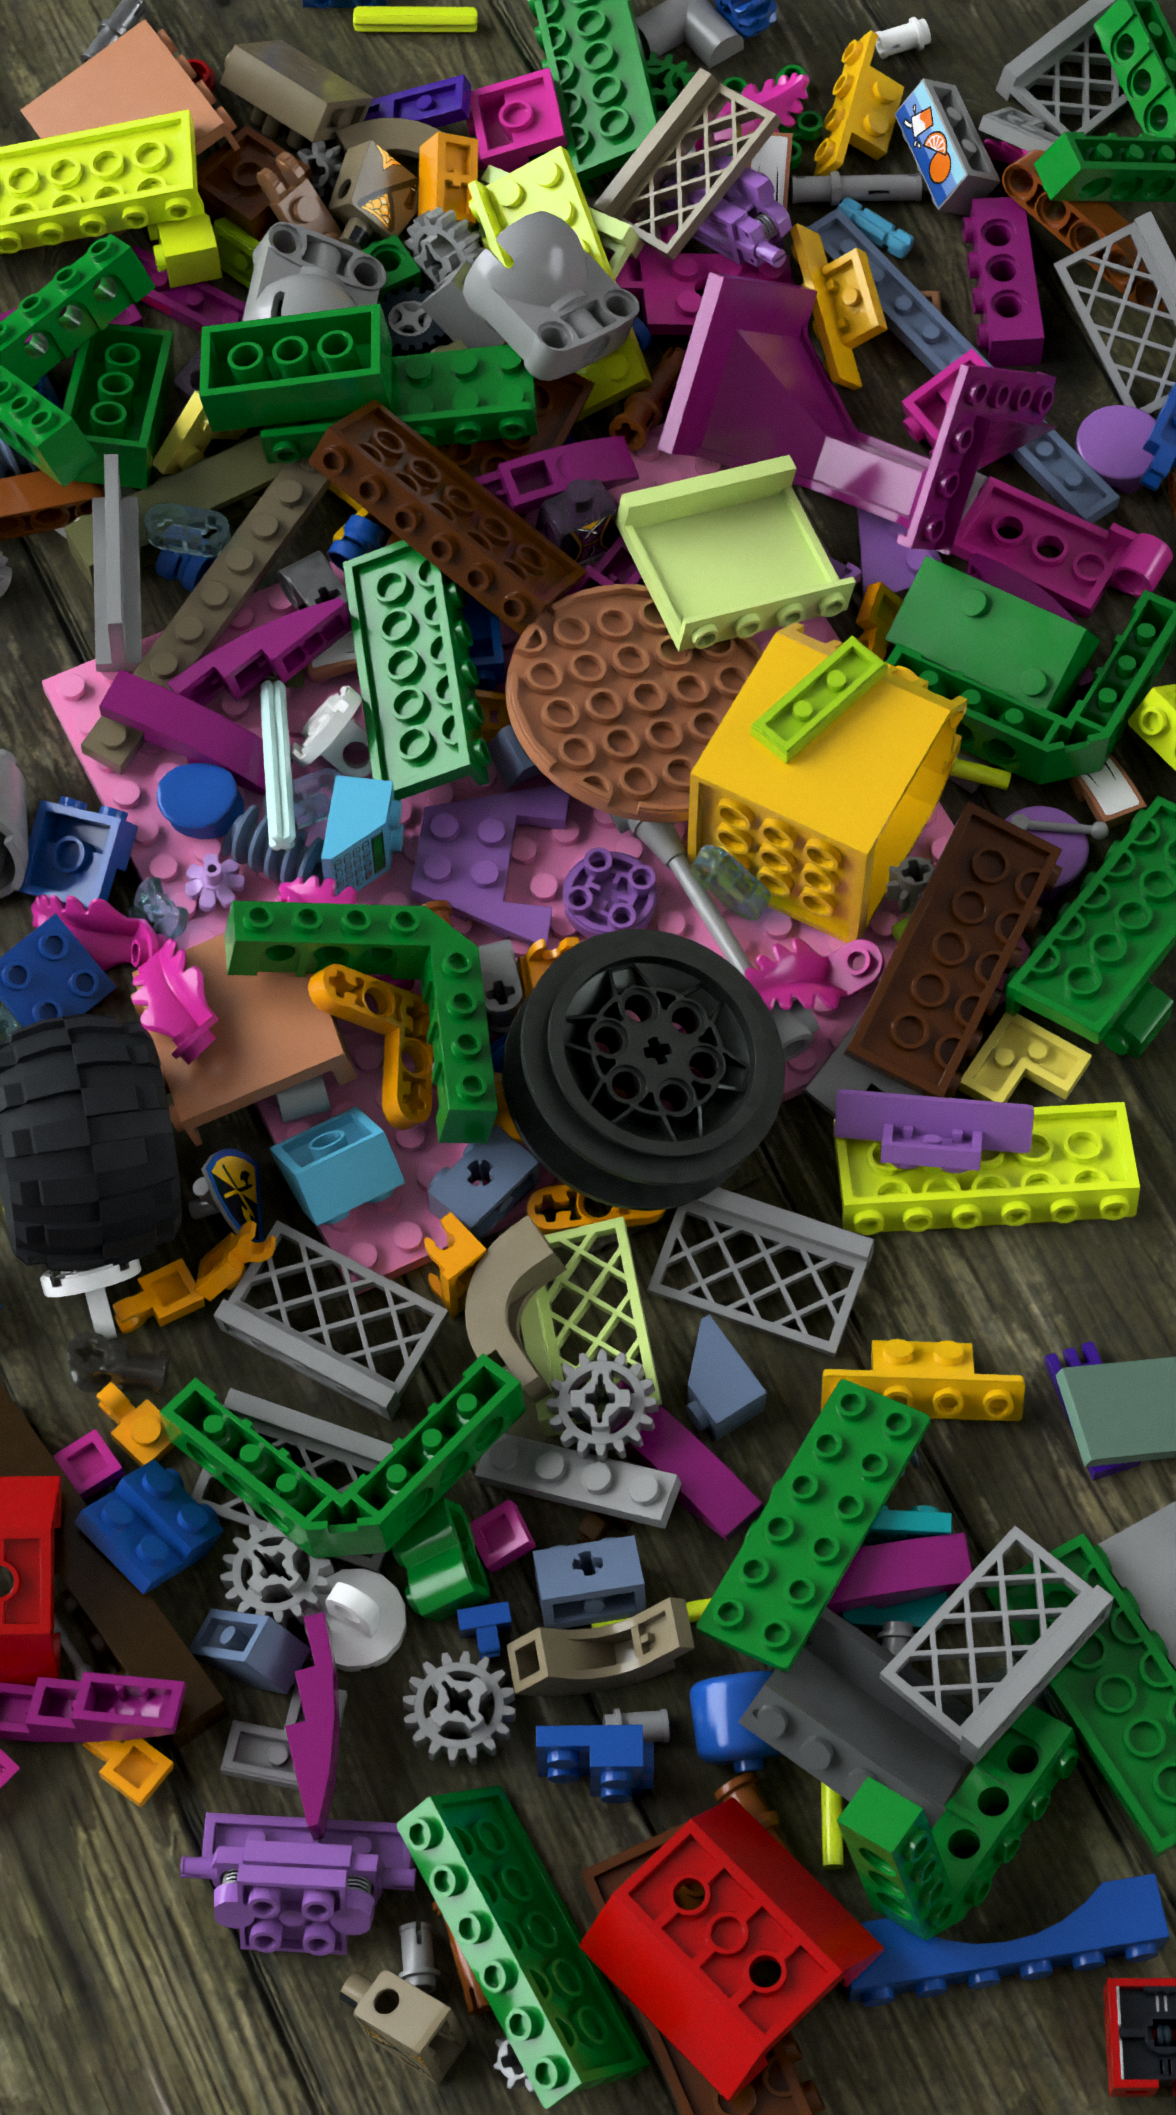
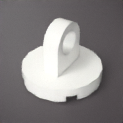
(331, 731)
(93, 1284)
(363, 1618)

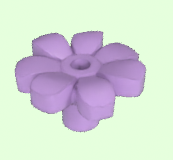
(214, 882)

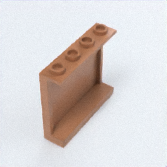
(127, 83)
(264, 1042)

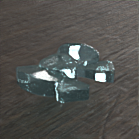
(159, 908)

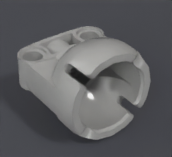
(309, 273)
(553, 301)

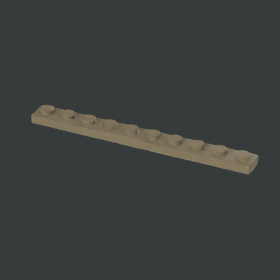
(217, 598)

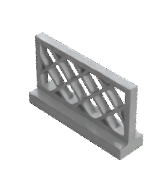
(1046, 56)
(1161, 272)
(116, 575)
(784, 1230)
(311, 1357)
(308, 1435)
(1030, 1674)

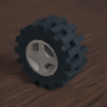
(405, 313)

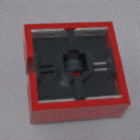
(1140, 2035)

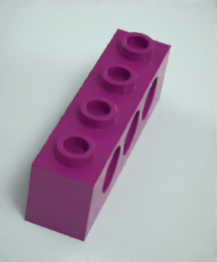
(1004, 281)

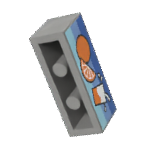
(946, 146)

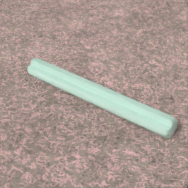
(277, 766)

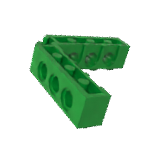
(1125, 167)
(27, 418)
(1040, 742)
(397, 943)
(377, 1505)
(914, 1869)

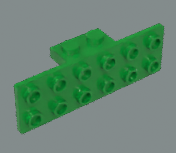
(813, 1525)

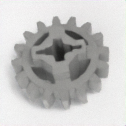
(441, 244)
(582, 1405)
(274, 1594)
(475, 1694)

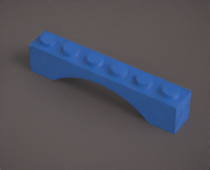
(1116, 1921)

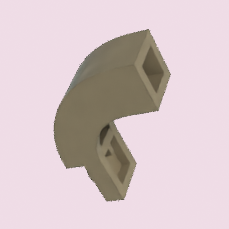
(394, 135)
(497, 1294)
(601, 1657)

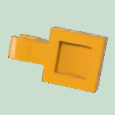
(876, 617)
(225, 1262)
(164, 1293)
(139, 1429)
(131, 1767)

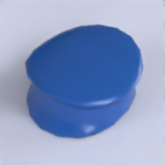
(200, 800)

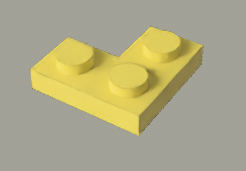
(189, 439)
(1023, 1050)

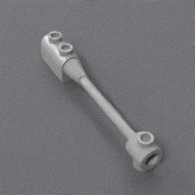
(793, 1025)

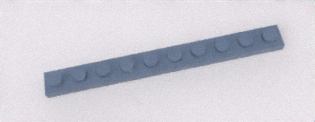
(939, 344)

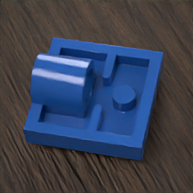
(50, 975)

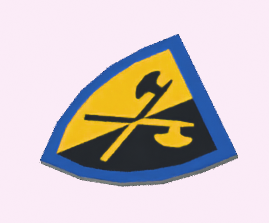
(231, 1189)

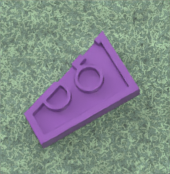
(884, 558)

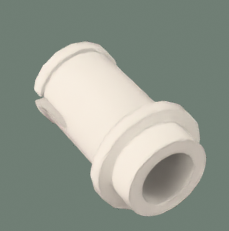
(903, 38)

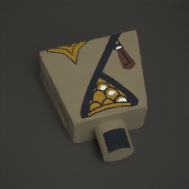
(373, 196)
(406, 2022)

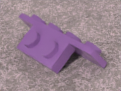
(933, 1129)

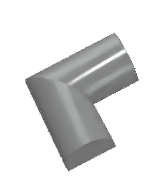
(689, 22)

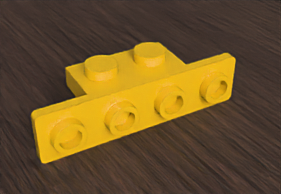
(861, 109)
(846, 303)
(934, 1380)

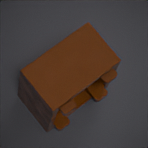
(230, 182)

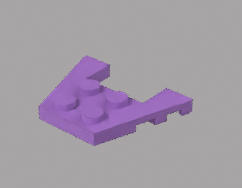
(468, 856)

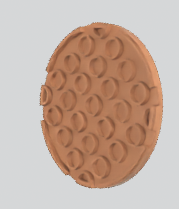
(616, 705)

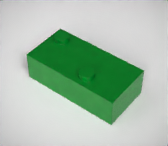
(295, 367)
(121, 398)
(993, 637)

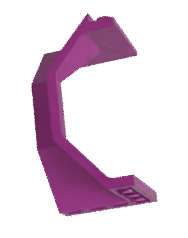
(761, 393)

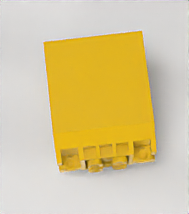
(842, 806)

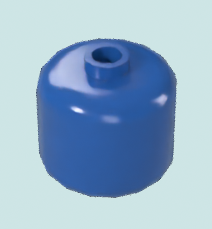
(716, 1710)

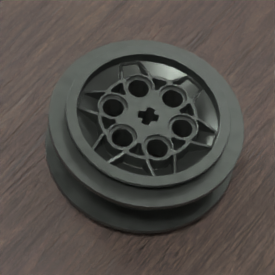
(635, 1148)

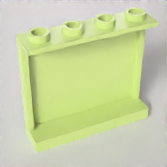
(730, 554)

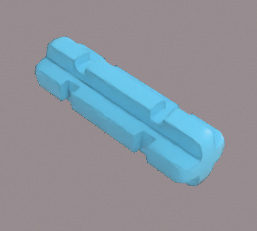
(877, 228)

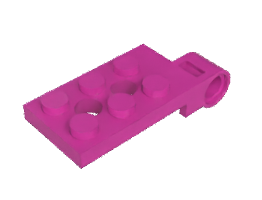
(670, 286)
(1088, 557)

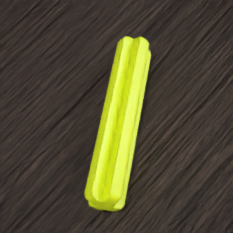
(415, 19)

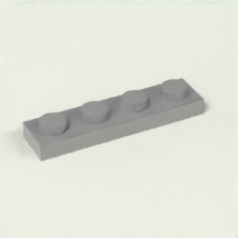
(586, 1483)

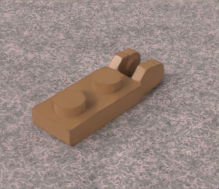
(300, 201)

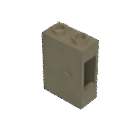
(292, 91)

